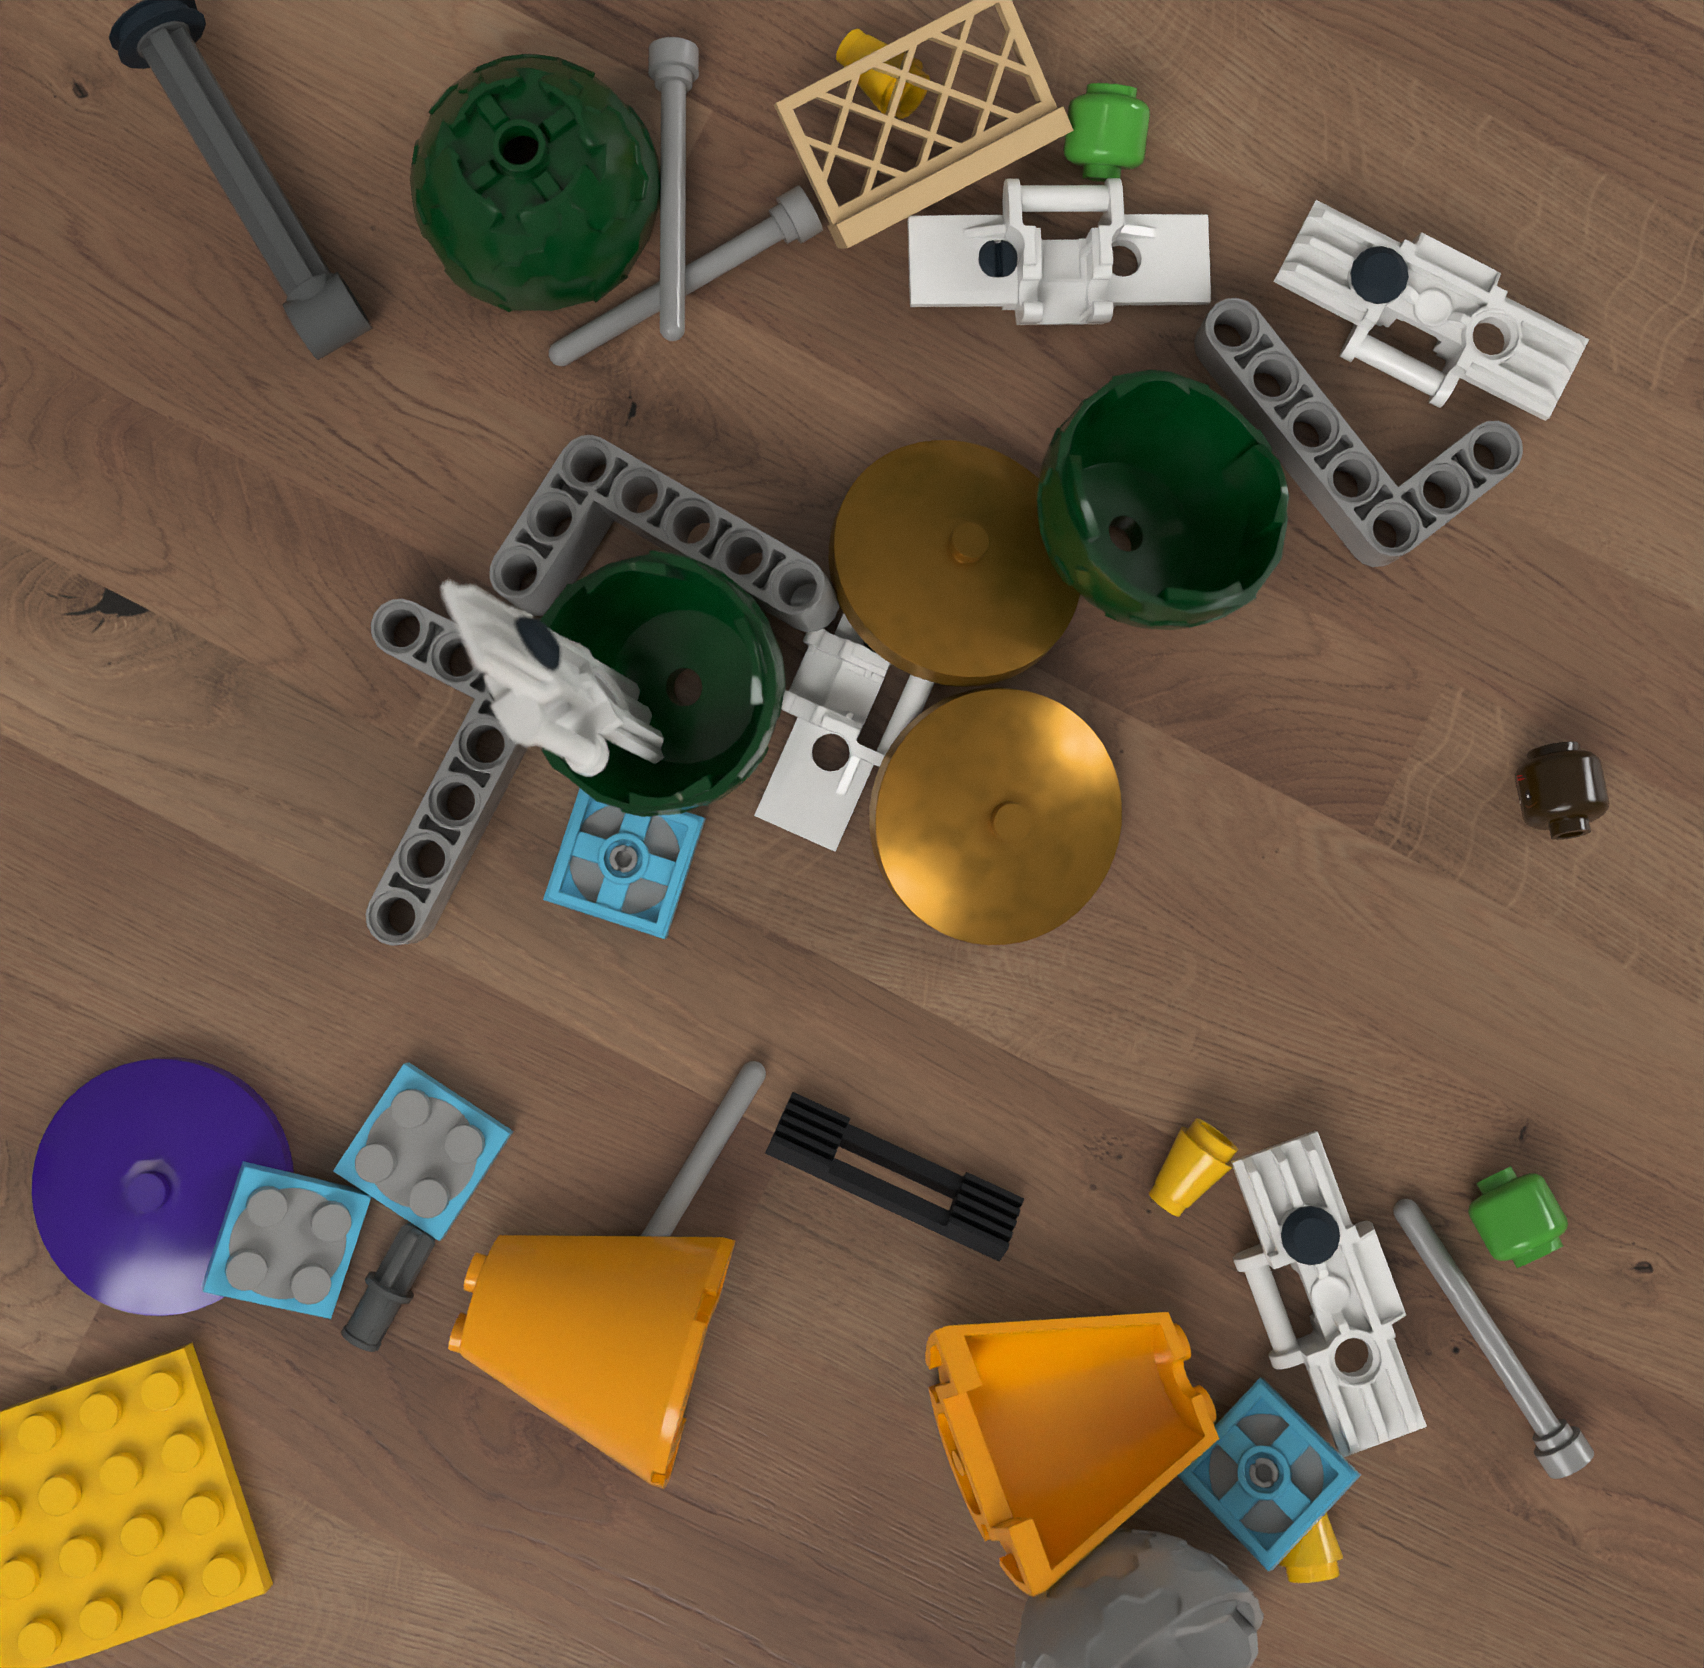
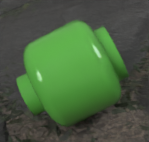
(1107, 131)
(1518, 1217)

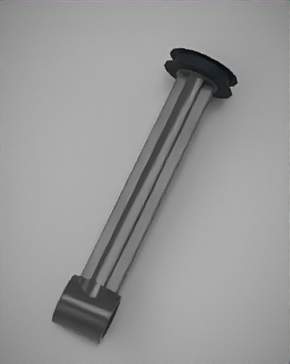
(164, 39)

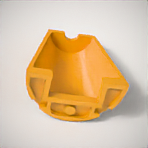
(598, 1333)
(1064, 1429)

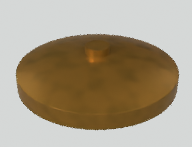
(948, 564)
(995, 815)

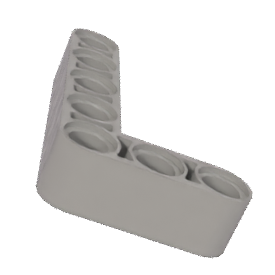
(1340, 447)
(666, 525)
(460, 767)

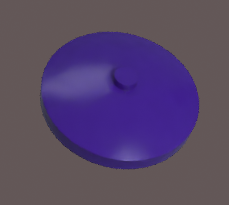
(143, 1177)

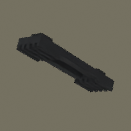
(980, 1211)

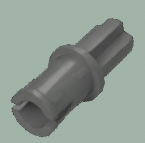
(388, 1288)

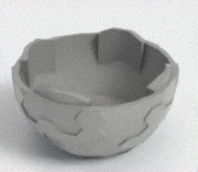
(1142, 1605)

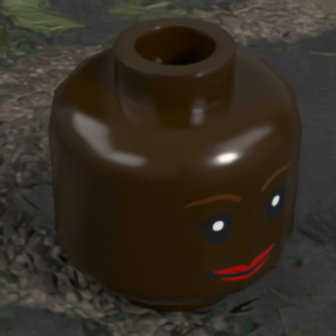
(1561, 789)

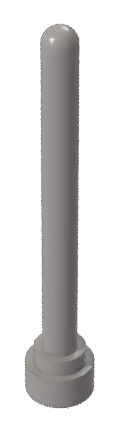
(673, 67)
(788, 221)
(706, 1150)
(1559, 1446)

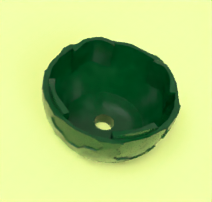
(544, 228)
(1185, 487)
(650, 624)

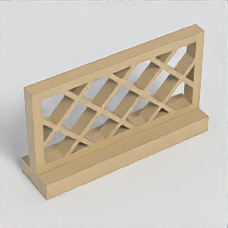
(951, 169)

